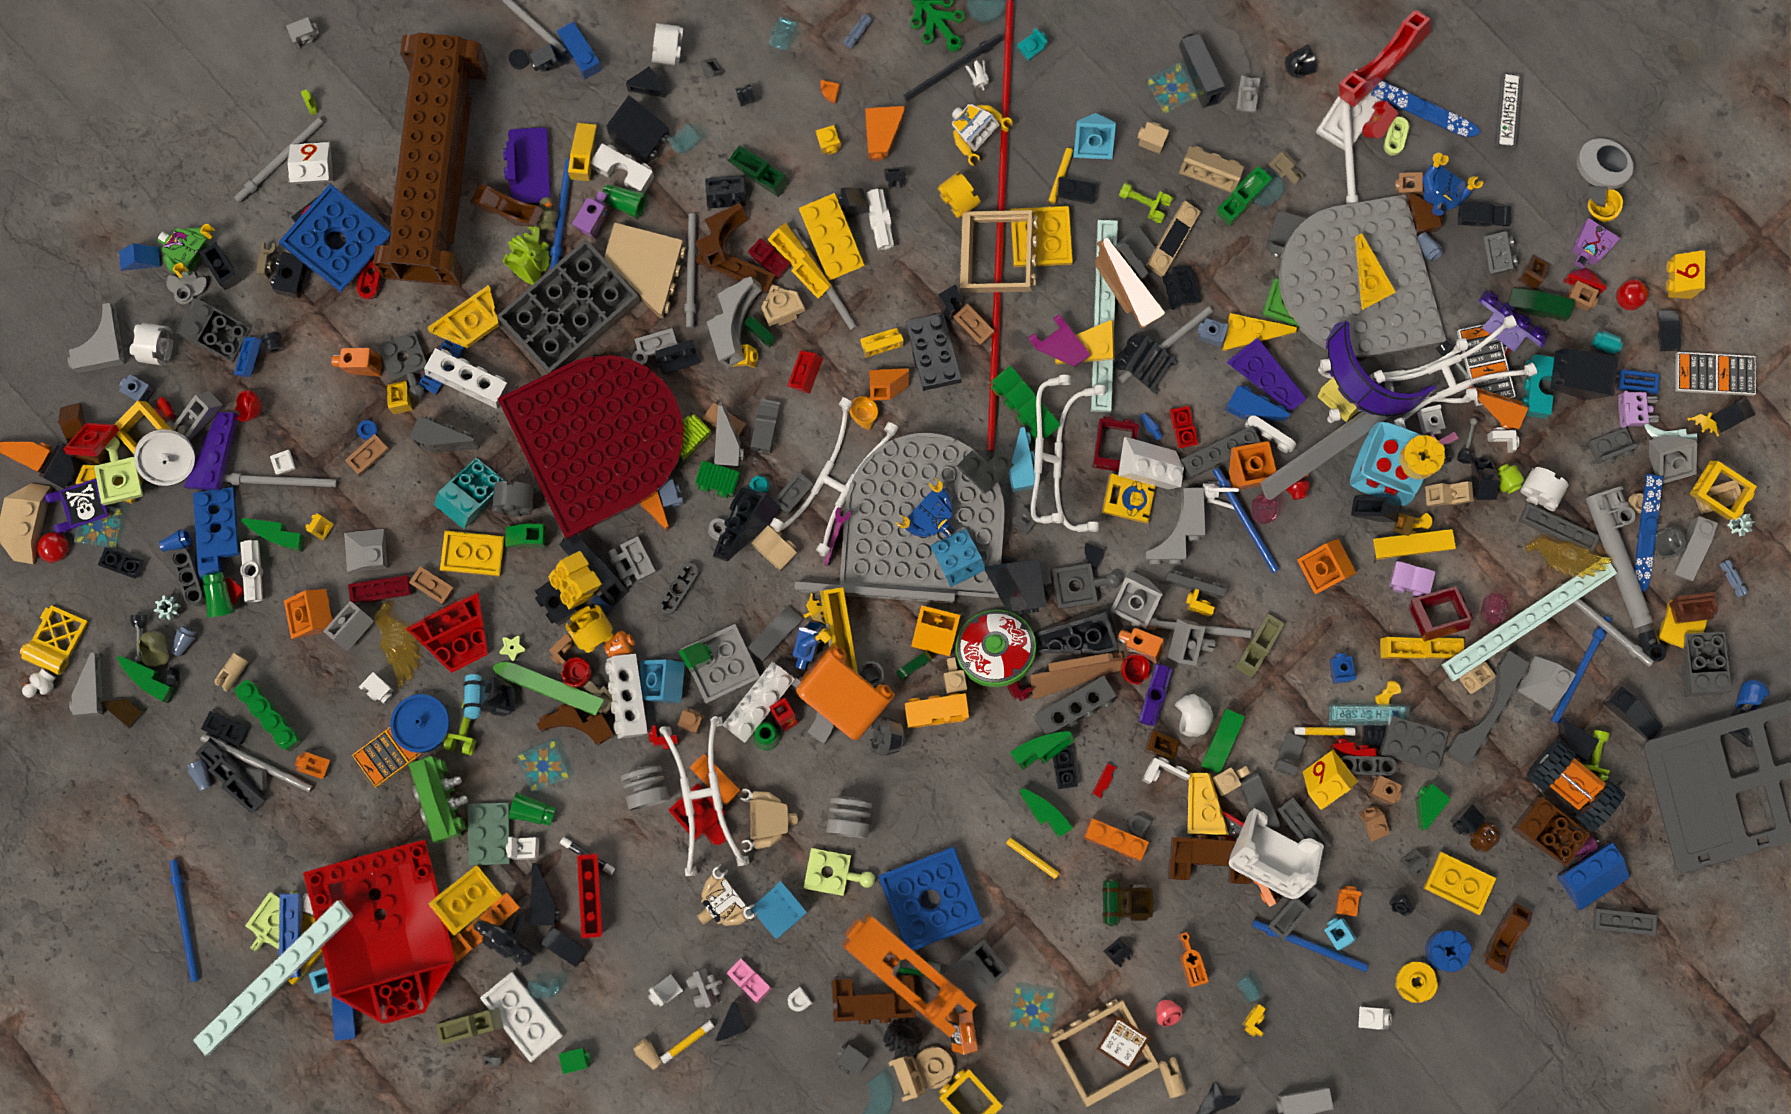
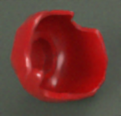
(1632, 294)
(248, 405)
(52, 547)
(1135, 668)
(576, 672)

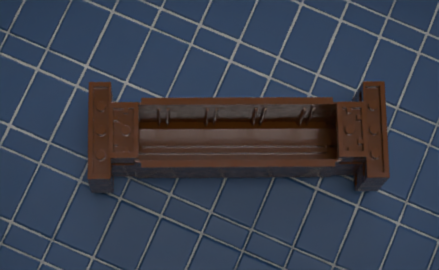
(431, 159)

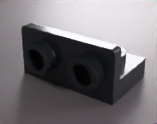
(725, 191)
(1181, 287)
(677, 357)

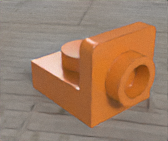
(312, 764)
(1347, 901)

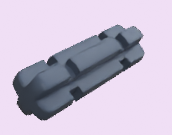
(857, 31)
(1734, 578)

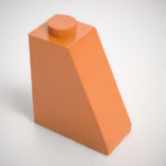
(882, 129)

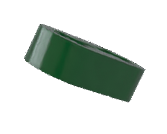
(759, 331)
(914, 665)

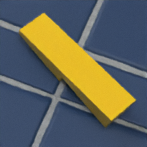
(804, 267)
(1414, 544)
(1418, 649)

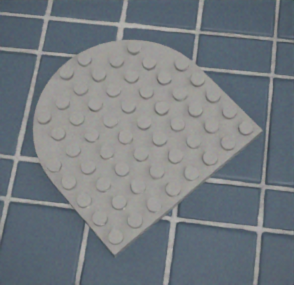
(1323, 283)
(894, 484)

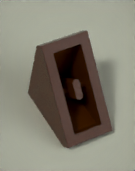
(1534, 272)
(71, 420)
(1161, 745)

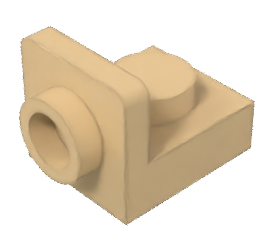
(1477, 677)

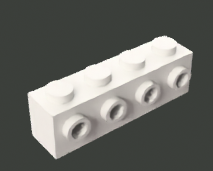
(756, 702)

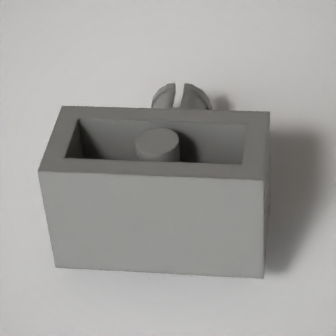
(1188, 642)

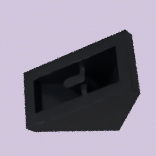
(646, 83)
(1733, 415)
(732, 1024)

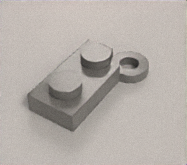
(649, 344)

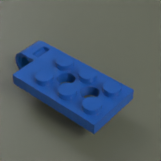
(220, 544)

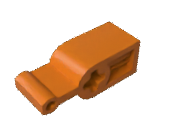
(727, 788)
(1195, 972)

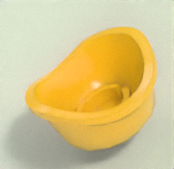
(1611, 210)

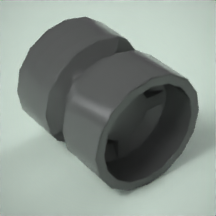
(872, 673)

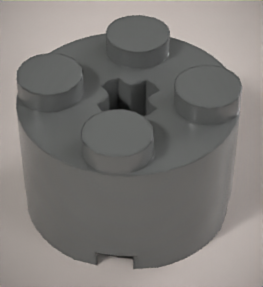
(513, 498)

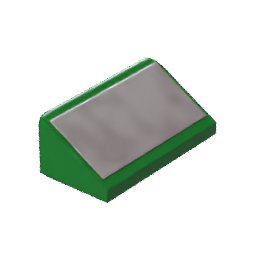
(909, 968)

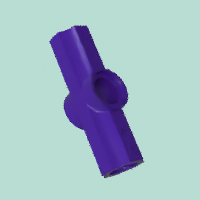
(1151, 707)

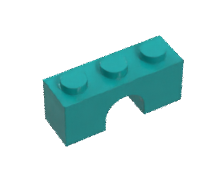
(1538, 403)

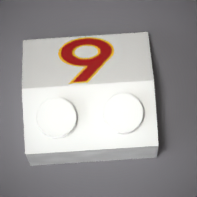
(310, 163)

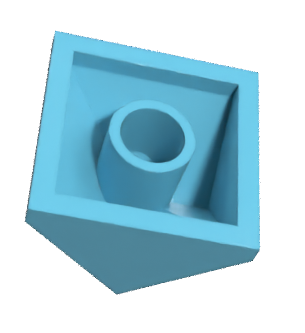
(1094, 137)

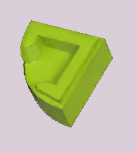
(309, 101)

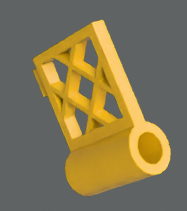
(47, 655)

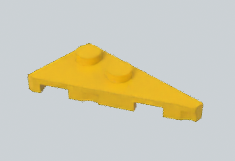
(1373, 281)
(1244, 330)

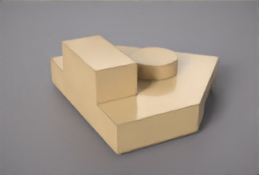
(781, 306)

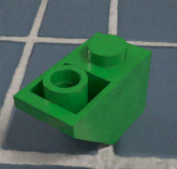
(526, 536)

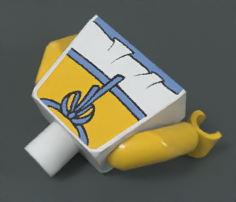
(974, 126)

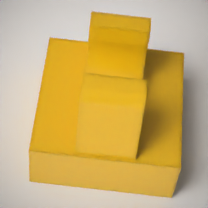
(319, 526)

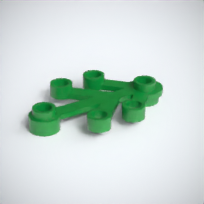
(935, 17)

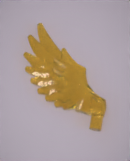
(1568, 557)
(396, 644)

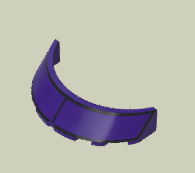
(1358, 386)

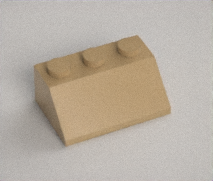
(1211, 169)

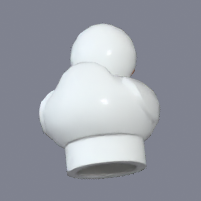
(41, 681)

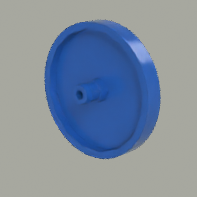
(420, 723)

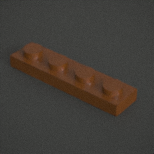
(739, 269)

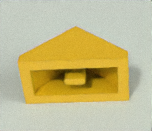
(398, 397)

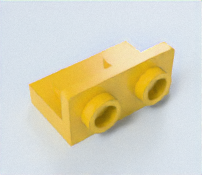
(881, 342)

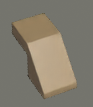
(1449, 494)

